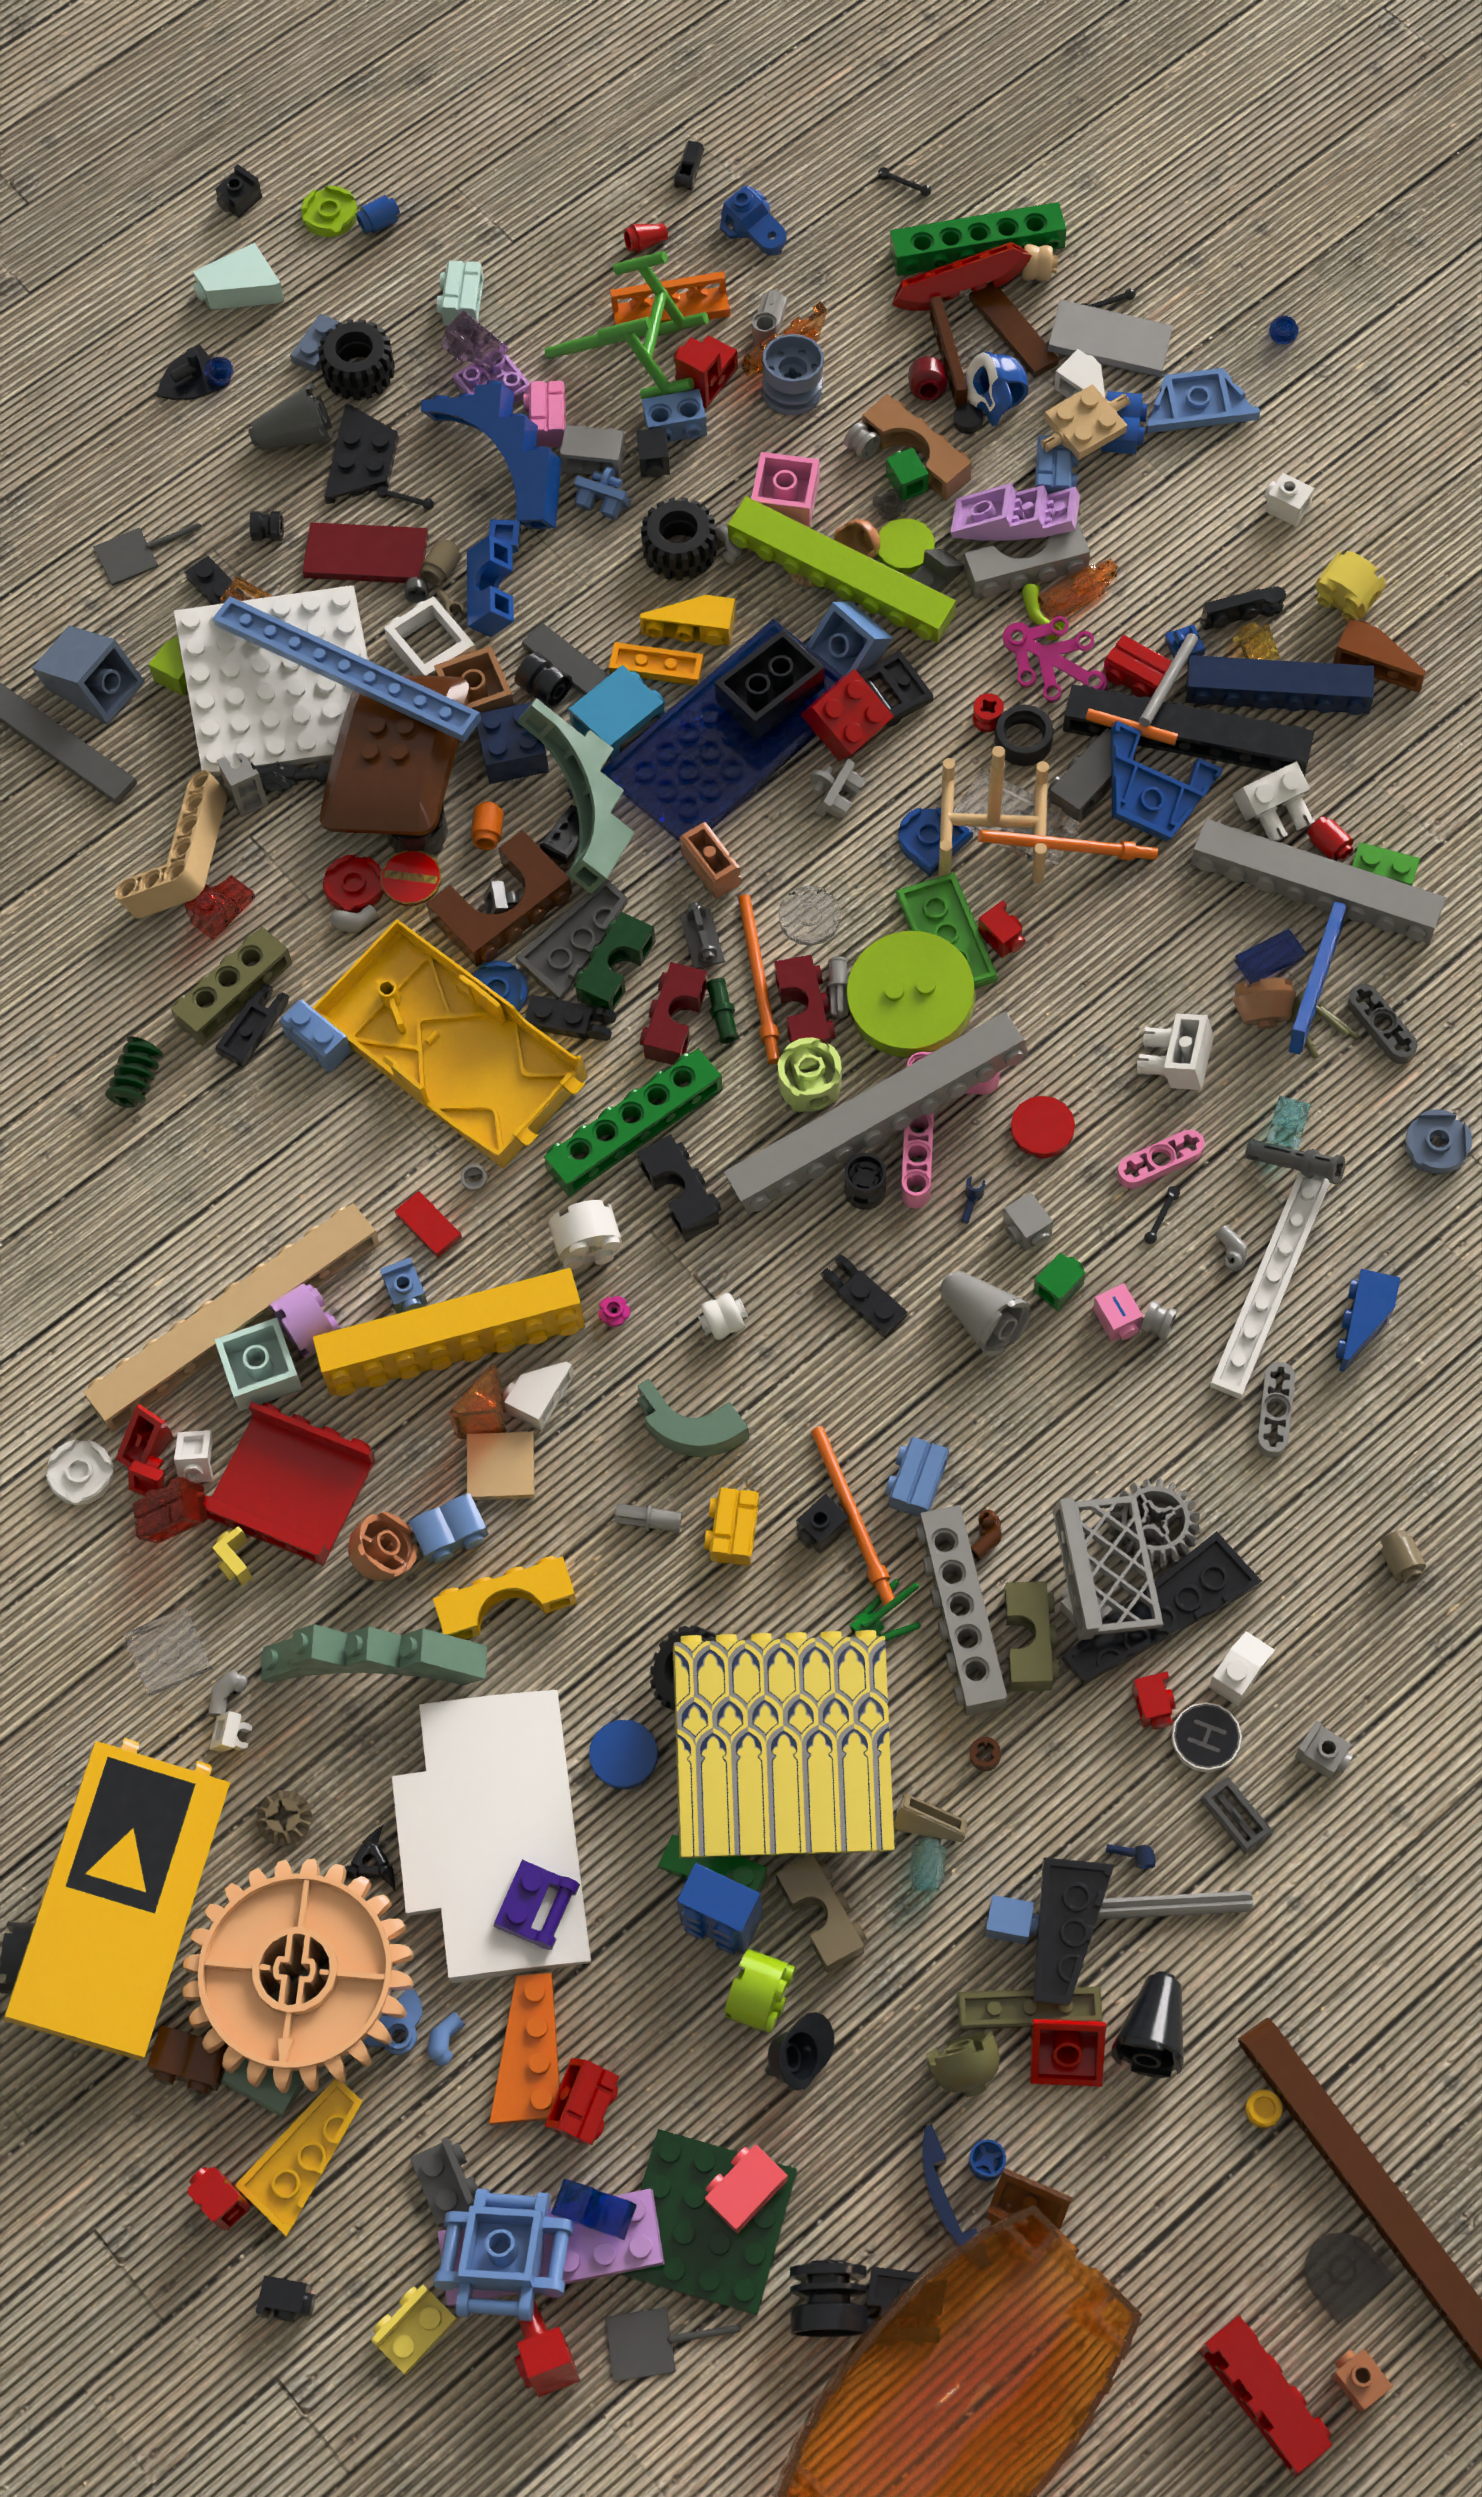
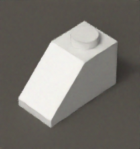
(1078, 373)
(537, 1394)
(1240, 1668)

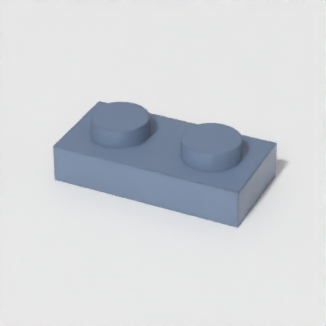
(306, 351)

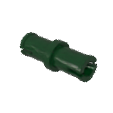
(722, 1010)

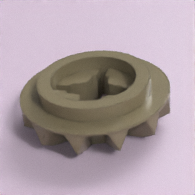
(296, 1826)

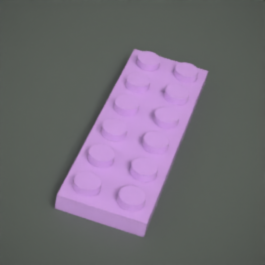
(592, 2252)

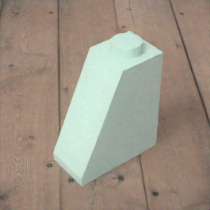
(238, 281)

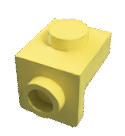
(230, 1563)

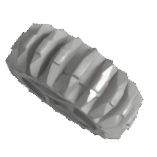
(1148, 1511)

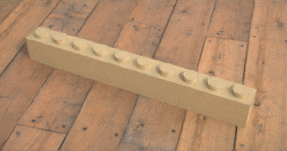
(191, 1342)

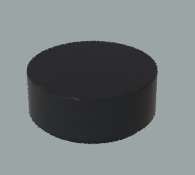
(967, 418)

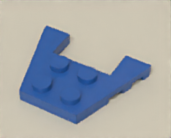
(1148, 796)

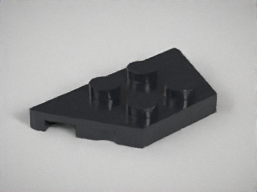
(361, 455)

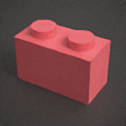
(745, 2187)

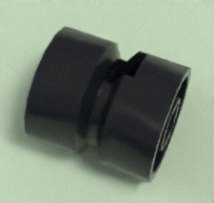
(543, 680)
(865, 1181)

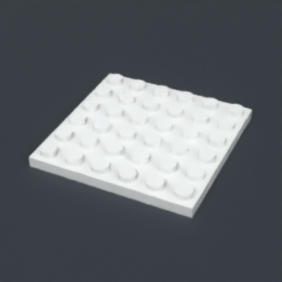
(257, 700)

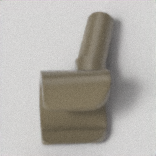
(449, 604)

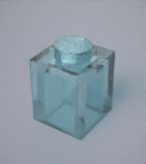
(1288, 1121)

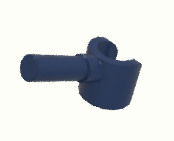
(972, 1196)
(1144, 1854)

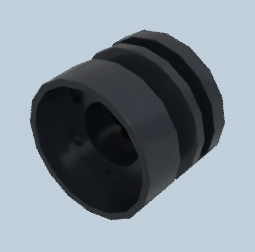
(828, 2299)

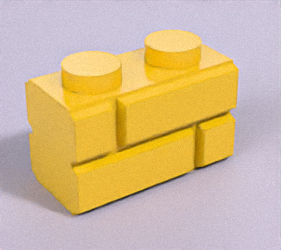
(733, 1526)

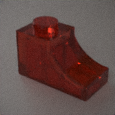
(218, 906)

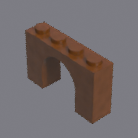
(484, 934)

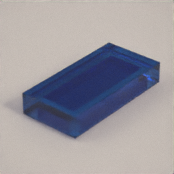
(1270, 956)

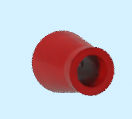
(642, 236)

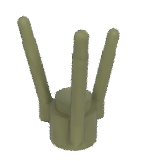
(1331, 1019)

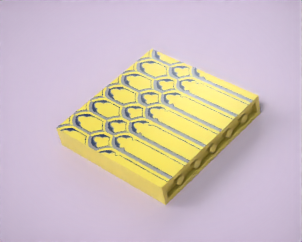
(782, 1745)

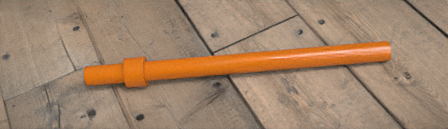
(1124, 850)
(768, 1031)
(876, 1572)

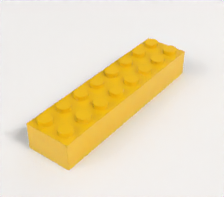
(449, 1332)

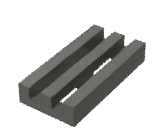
(1255, 1839)

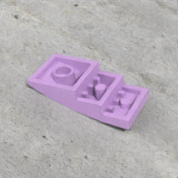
(1013, 515)

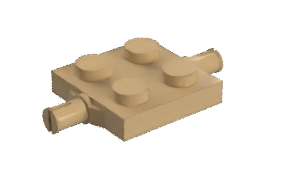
(1085, 422)

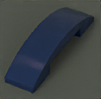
(931, 2158)

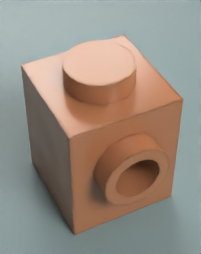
(1360, 2379)

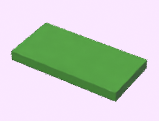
(942, 910)

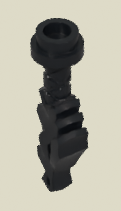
(281, 777)

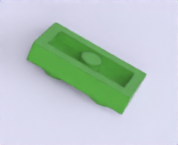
(1386, 863)

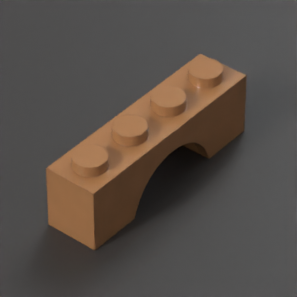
(898, 427)

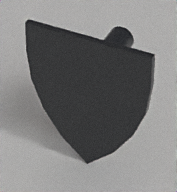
(186, 377)

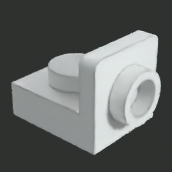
(194, 1455)

